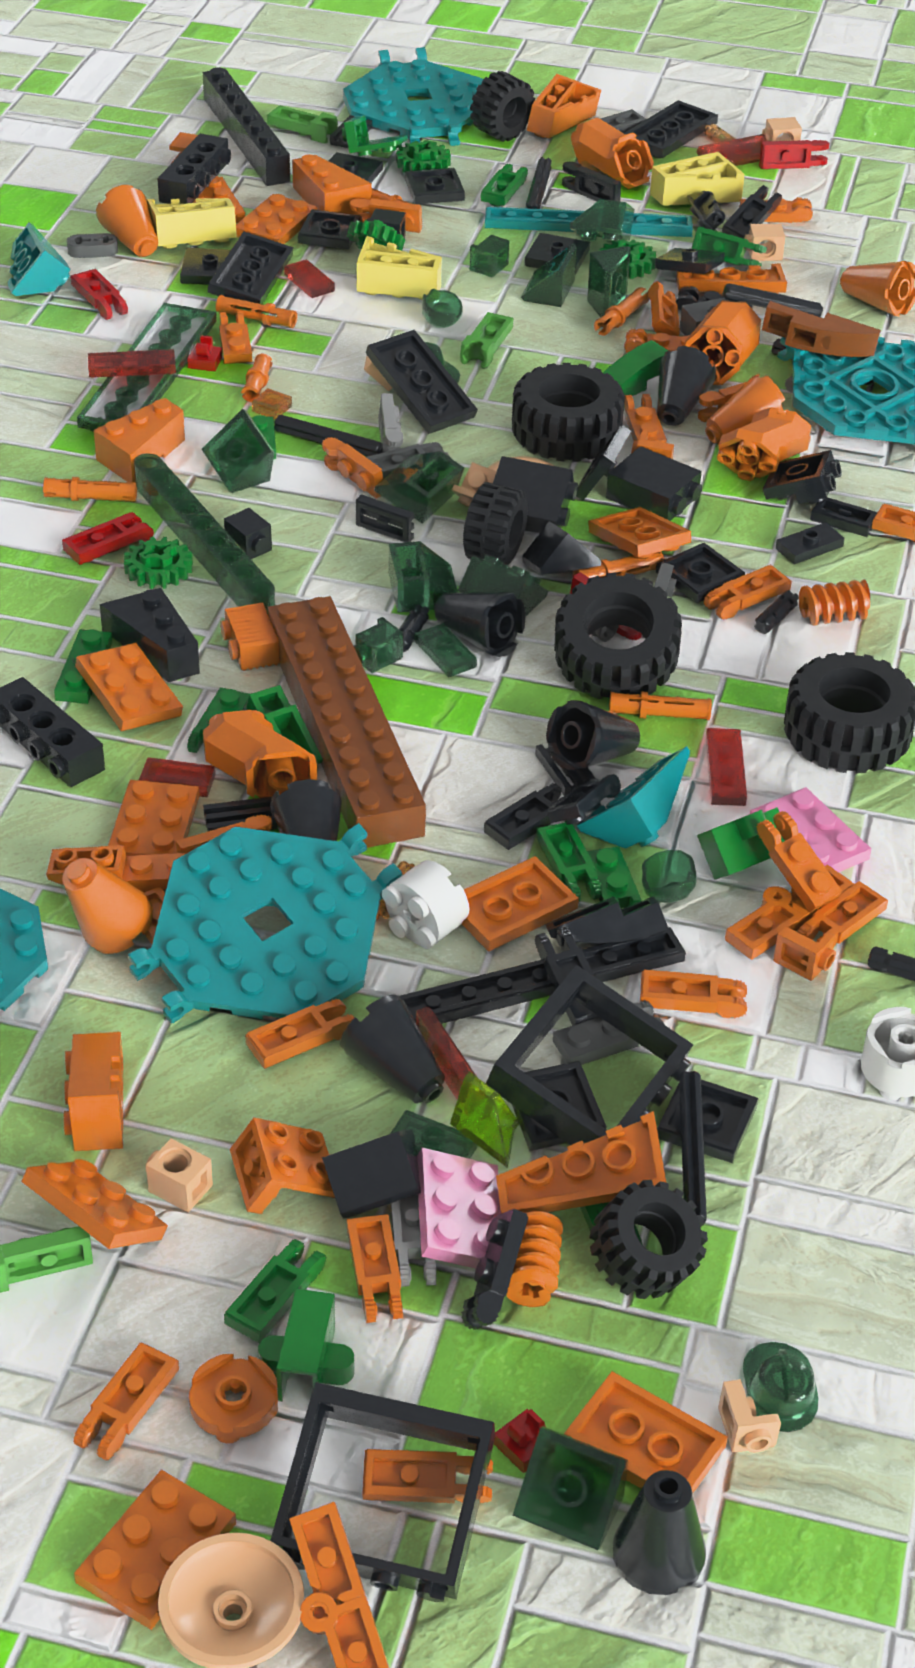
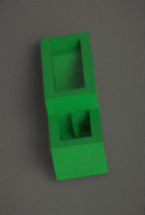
(637, 367)
(284, 718)

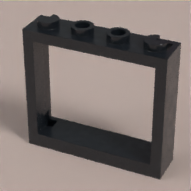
(618, 1011)
(402, 1419)

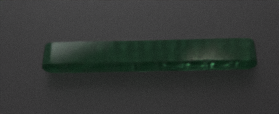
(202, 533)

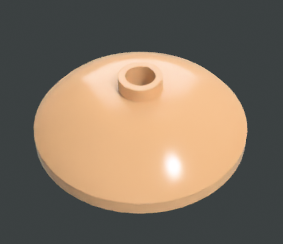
(225, 1578)

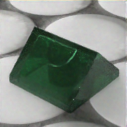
(608, 278)
(552, 280)
(240, 454)
(572, 1488)

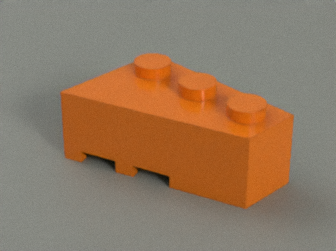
(562, 106)
(328, 184)
(150, 430)
(95, 1091)

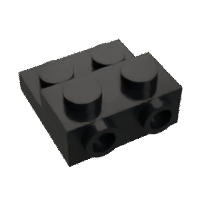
(806, 476)

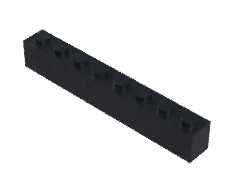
(246, 127)

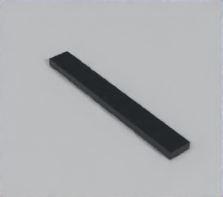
(532, 981)

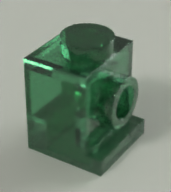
(489, 256)
(379, 645)

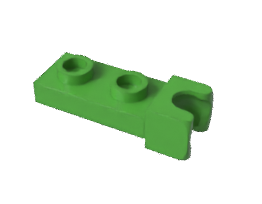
(304, 123)
(486, 339)
(44, 1255)

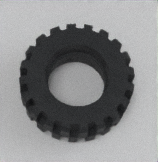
(566, 411)
(625, 603)
(850, 712)

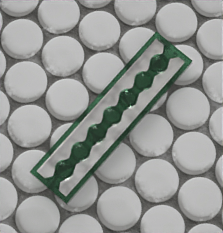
(170, 328)

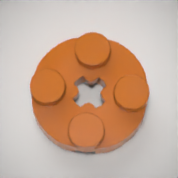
(233, 1418)

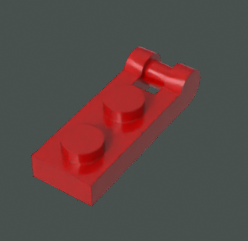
(106, 538)

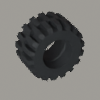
(502, 106)
(495, 522)
(671, 1222)

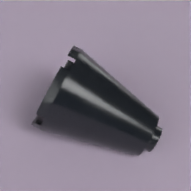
(682, 379)
(483, 619)
(589, 735)
(307, 810)
(394, 1049)
(661, 1536)

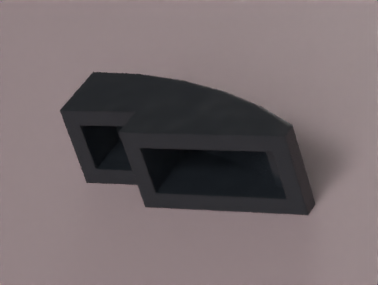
(608, 923)

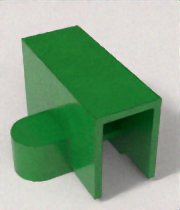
(736, 844)
(308, 1344)

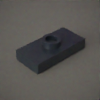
(810, 543)

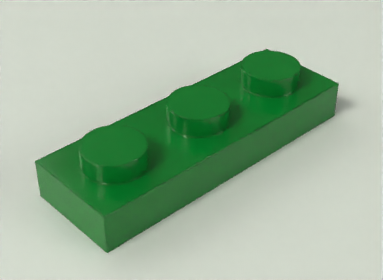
(71, 685)

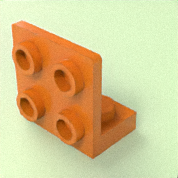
(278, 1157)

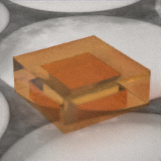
(271, 403)

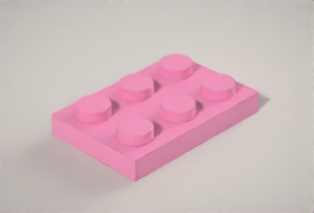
(822, 829)
(455, 1206)

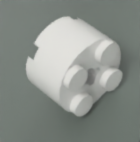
(425, 904)
(890, 1053)

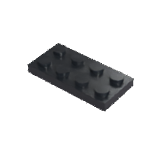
(673, 127)
(250, 268)
(421, 381)

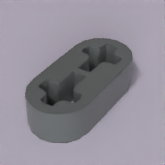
(92, 245)

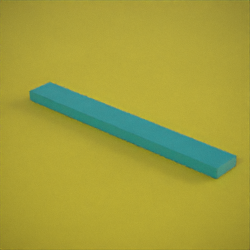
(560, 221)

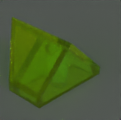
(485, 1118)

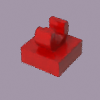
(205, 355)
(519, 1437)

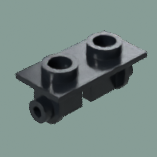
(707, 210)

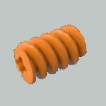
(835, 600)
(537, 1261)

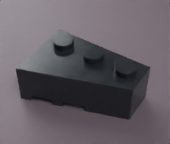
(157, 630)

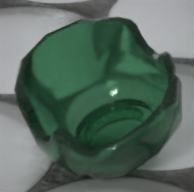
(441, 308)
(669, 876)

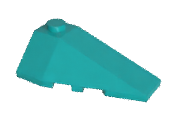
(36, 264)
(640, 807)

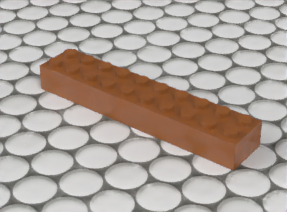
(347, 722)

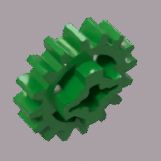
(422, 156)
(376, 229)
(641, 257)
(158, 562)

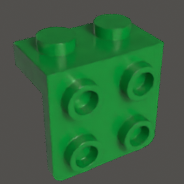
(357, 138)

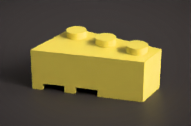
(691, 176)
(193, 222)
(397, 272)

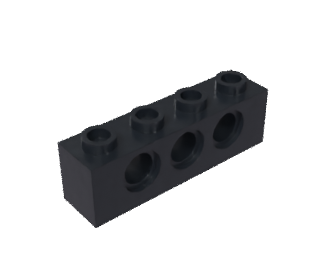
(194, 169)
(49, 733)

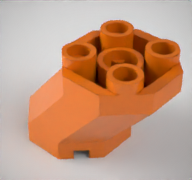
(612, 152)
(727, 337)
(764, 443)
(255, 754)

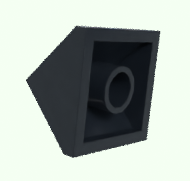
(557, 552)
(374, 1173)

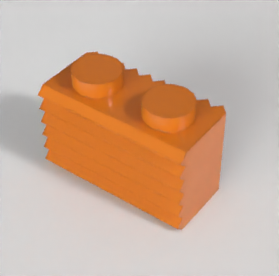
(250, 636)

